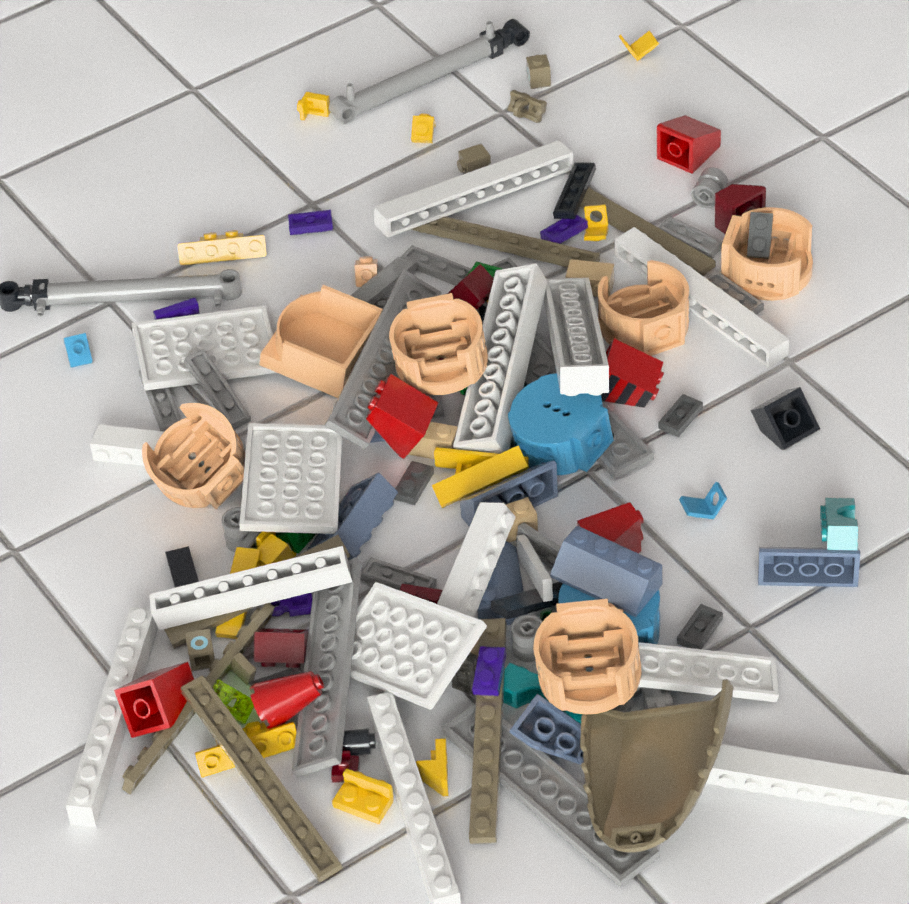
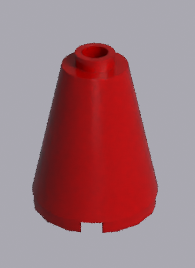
(285, 696)

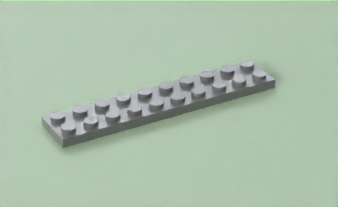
(374, 364)
(626, 450)
(329, 655)
(552, 797)

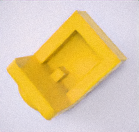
(313, 104)
(423, 128)

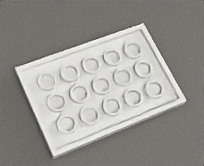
(229, 337)
(291, 479)
(410, 644)

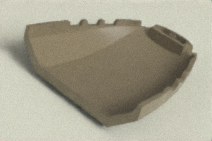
(649, 768)

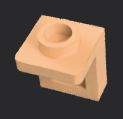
(365, 269)

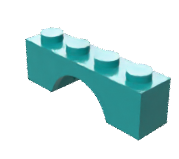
(839, 524)
(523, 686)

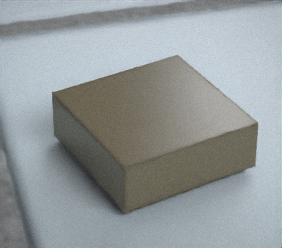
(243, 668)

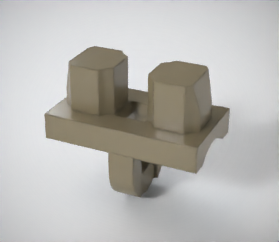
(521, 100)

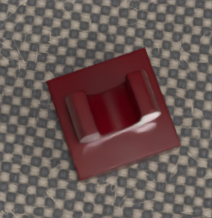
(347, 762)

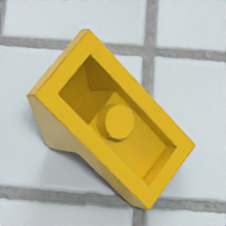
(435, 771)

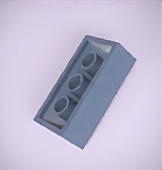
(536, 483)
(360, 513)
(808, 567)
(607, 571)
(503, 582)

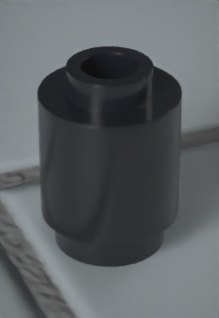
(359, 741)

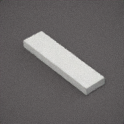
(534, 568)

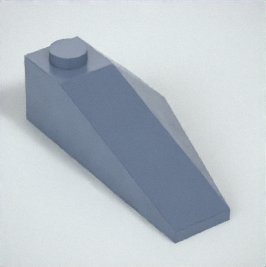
(549, 730)

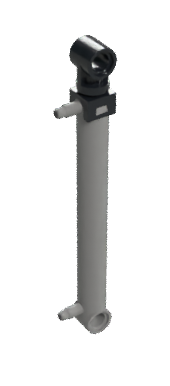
(488, 45)
(44, 294)

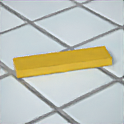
(480, 476)
(243, 560)

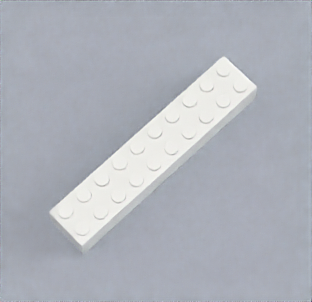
(576, 337)
(509, 339)

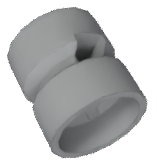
(708, 184)
(231, 528)
(523, 635)

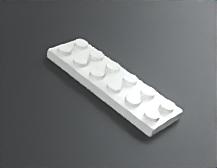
(704, 670)

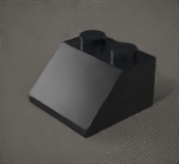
(786, 418)

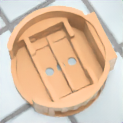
(789, 260)
(647, 315)
(435, 330)
(214, 442)
(580, 632)

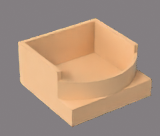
(320, 339)

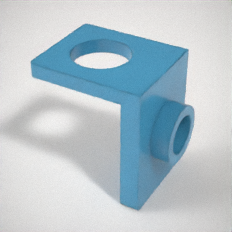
(78, 350)
(704, 507)

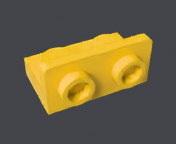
(364, 796)

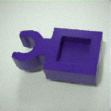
(295, 605)

